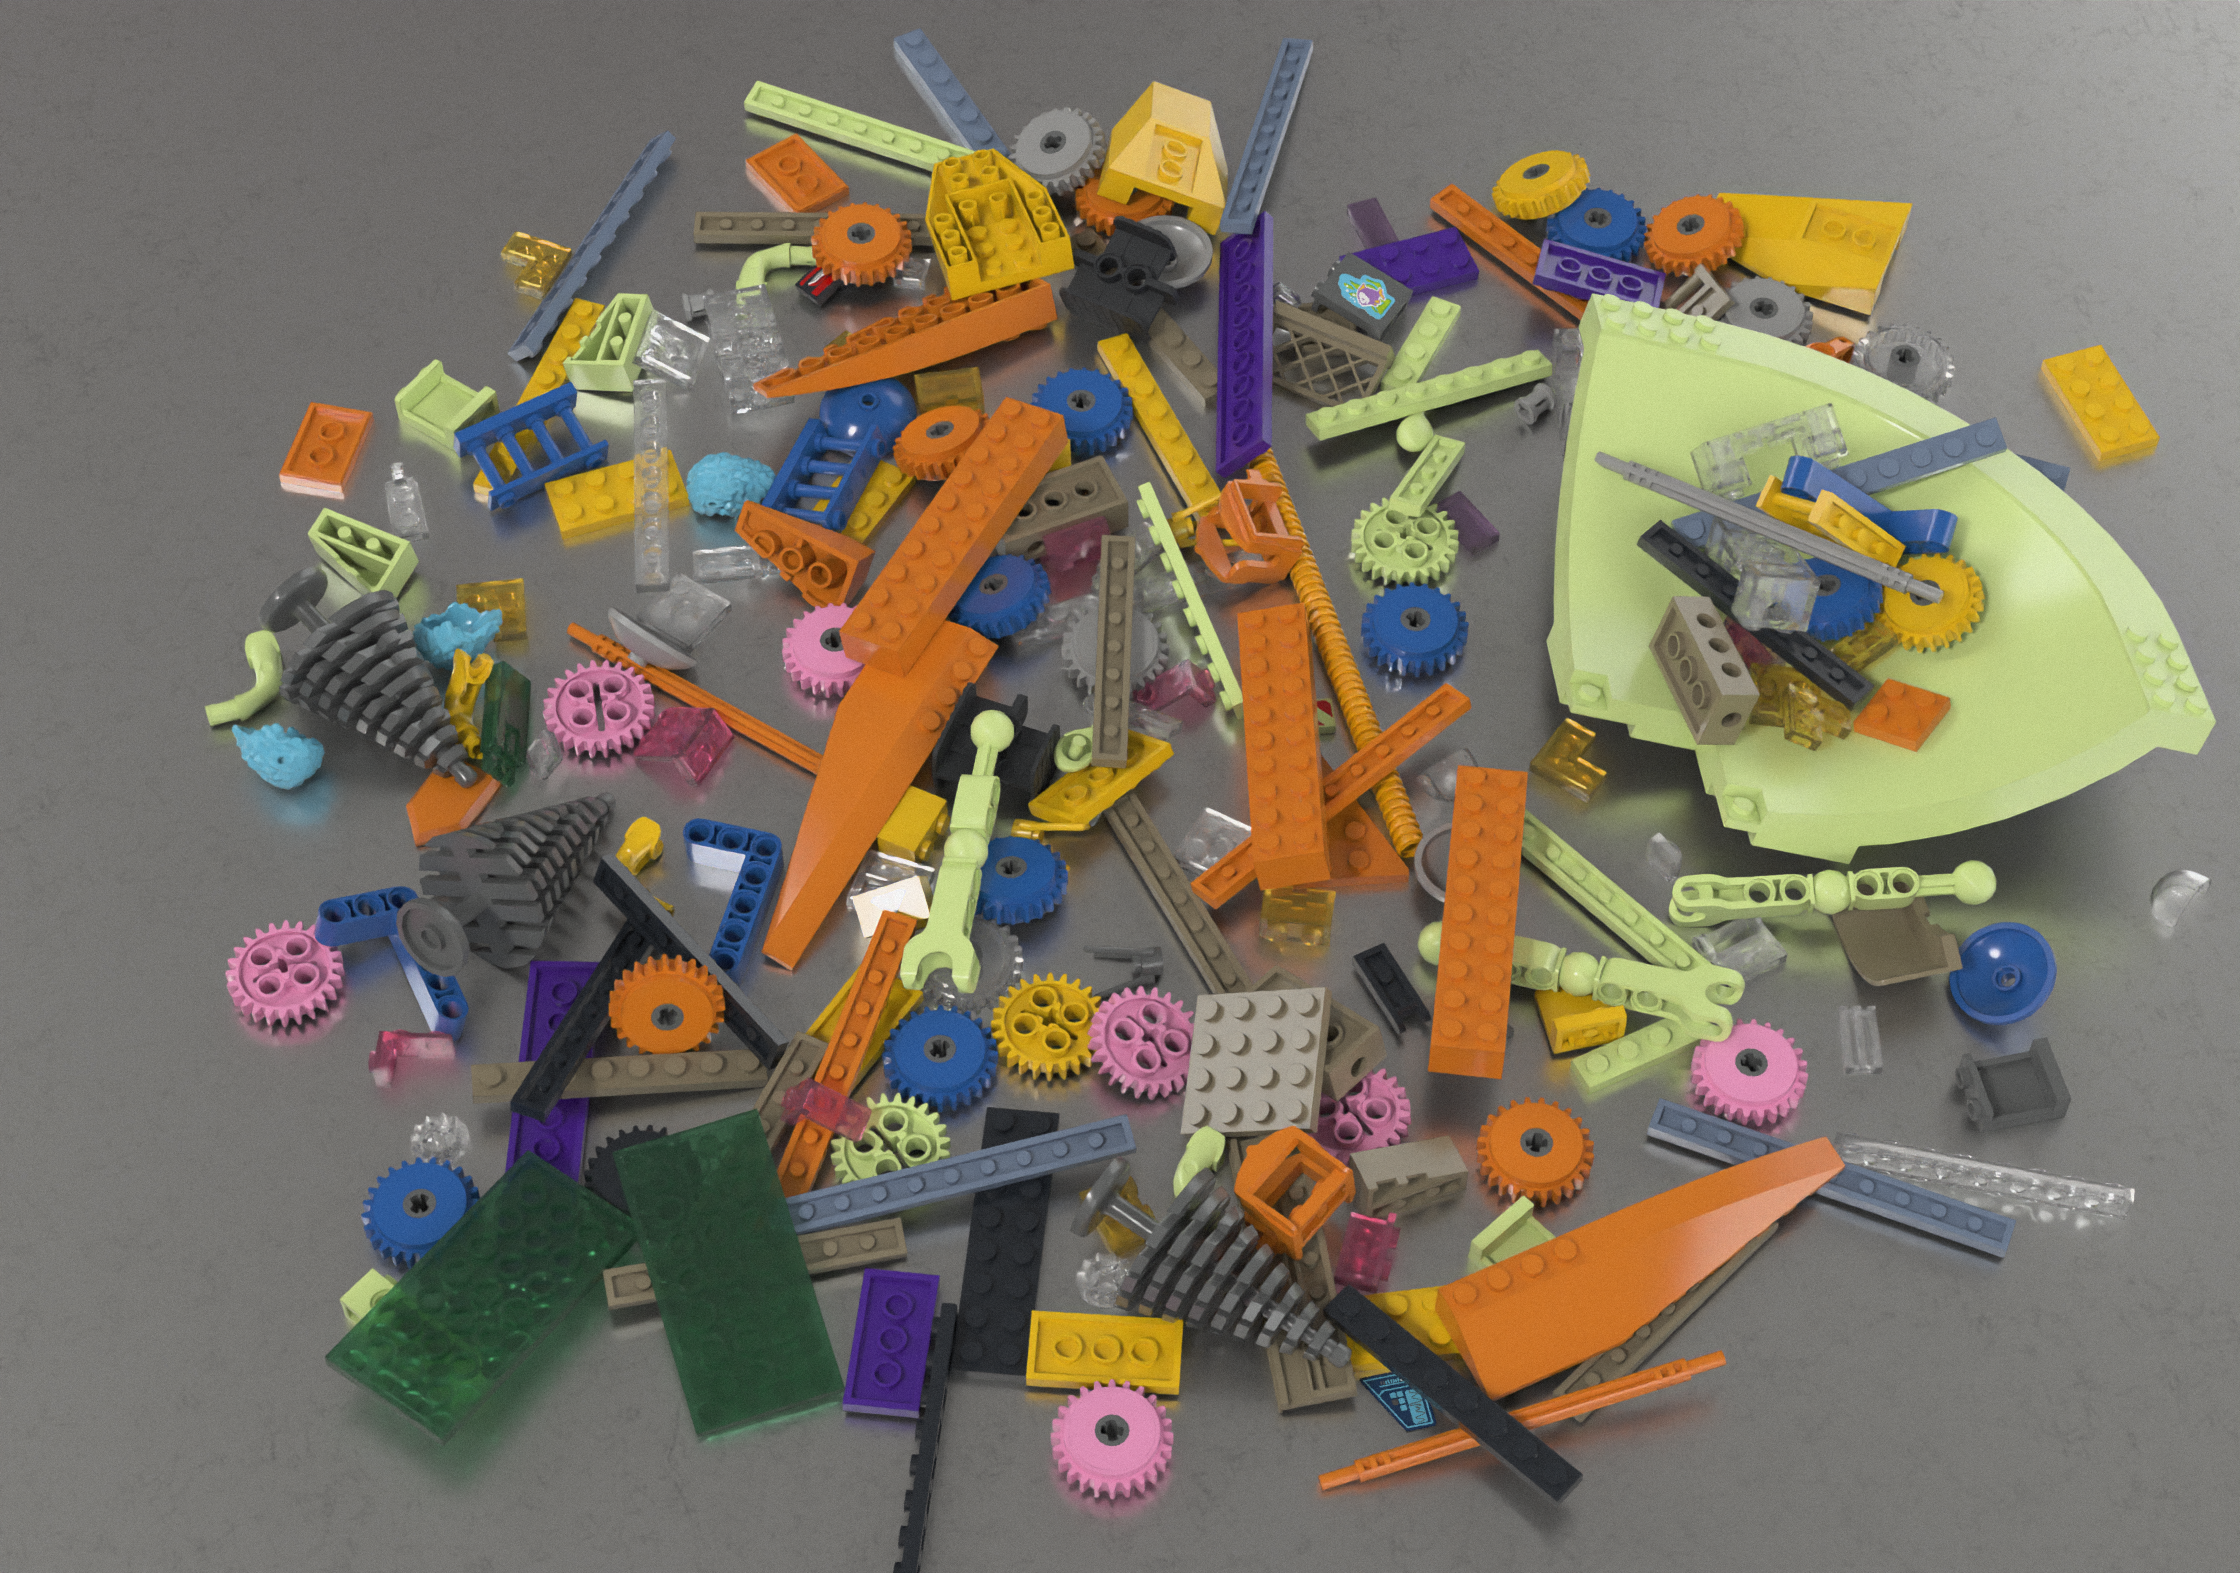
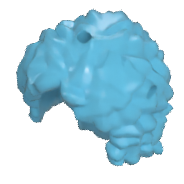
(725, 481)
(456, 628)
(279, 756)

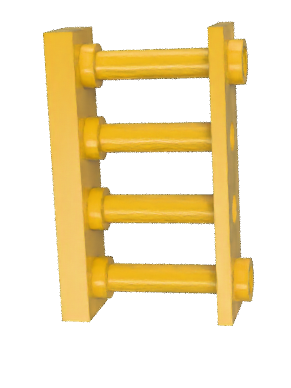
(1831, 520)

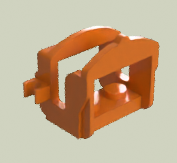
(1254, 528)
(1268, 1175)

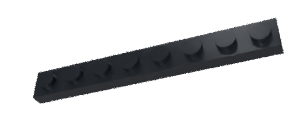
(1795, 648)
(671, 939)
(579, 1028)
(1453, 1395)
(928, 1434)

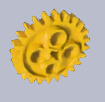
(1047, 1025)

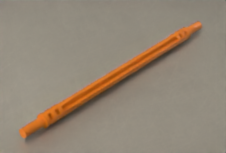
(700, 698)
(1530, 1417)

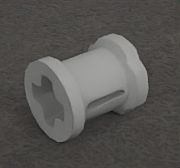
(693, 304)
(1534, 404)

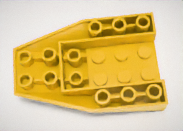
(1170, 150)
(993, 225)
(1821, 244)

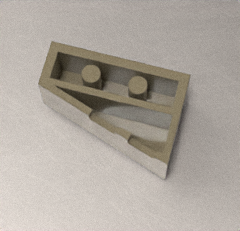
(1406, 1176)

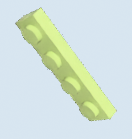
(1422, 344)
(1426, 476)
(1631, 1054)

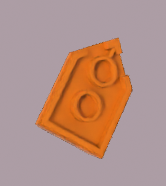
(446, 807)

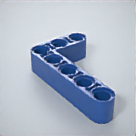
(1919, 530)
(753, 867)
(375, 916)

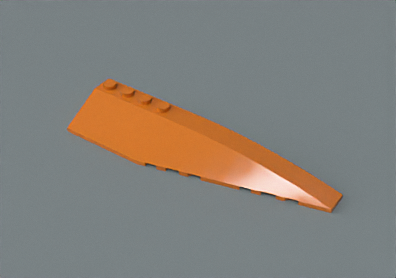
(869, 761)
(1619, 1271)

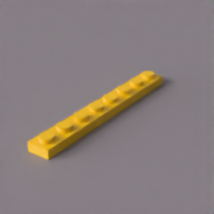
(548, 376)
(1159, 422)

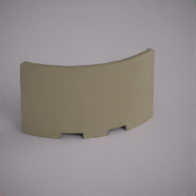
(1896, 942)

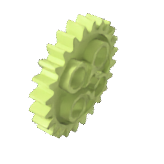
(1403, 545)
(917, 1133)

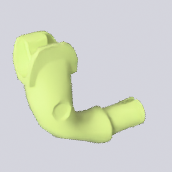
(763, 261)
(266, 659)
(1202, 1151)

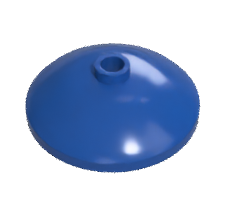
(847, 416)
(1993, 958)

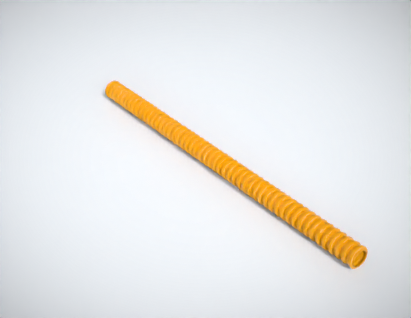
(1341, 667)

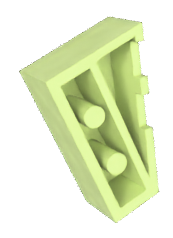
(608, 353)
(363, 553)

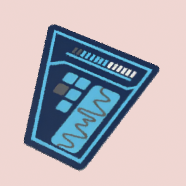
(1400, 1401)

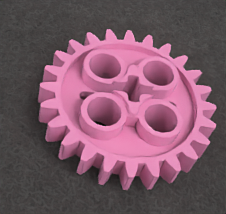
(567, 712)
(284, 974)
(1144, 1043)
(1375, 1097)

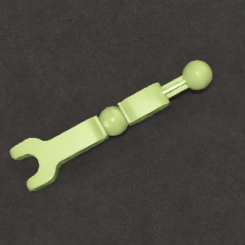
(958, 884)
(1829, 892)
(1641, 987)

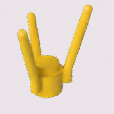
(1184, 527)
(1035, 830)

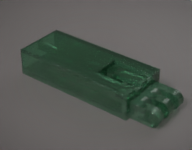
(505, 723)

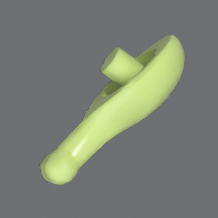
(1414, 432)
(1074, 750)

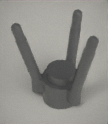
(1143, 961)

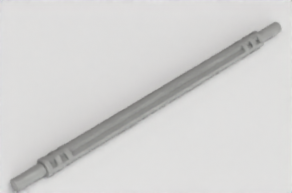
(1769, 527)

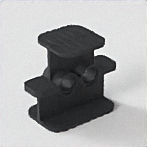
(1112, 299)
(1024, 764)

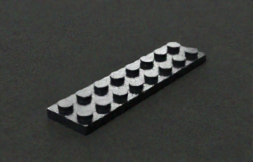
(1003, 1260)

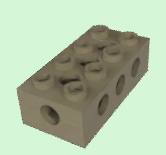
(1063, 501)
(1703, 670)
(1352, 1040)

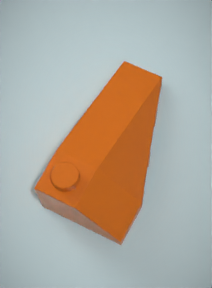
(815, 559)

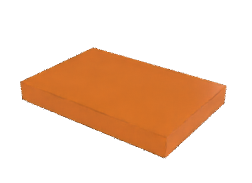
(797, 176)
(326, 447)

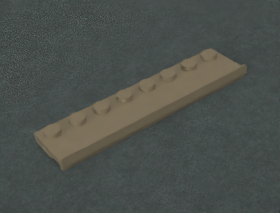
(1296, 1379)

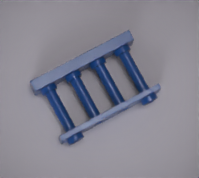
(530, 415)
(805, 461)

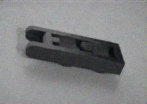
(1389, 986)

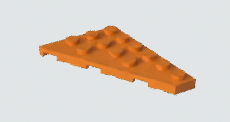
(1358, 850)

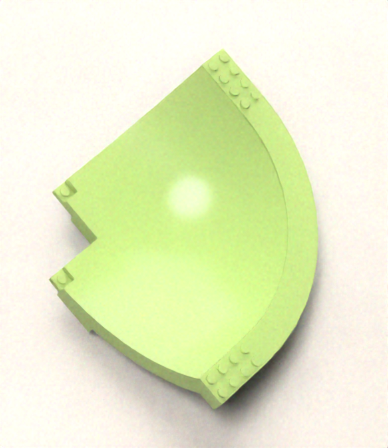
(2045, 693)

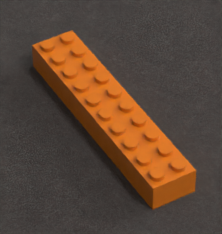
(953, 537)
(1283, 747)
(1478, 923)

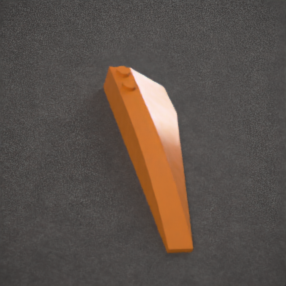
(919, 338)

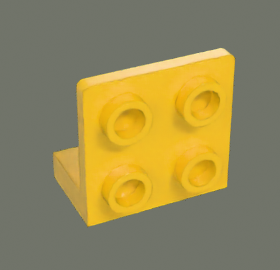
(1578, 1020)

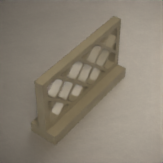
(1337, 340)

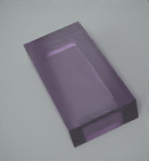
(1371, 223)
(1474, 529)

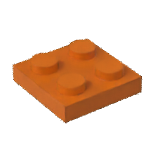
(1902, 715)

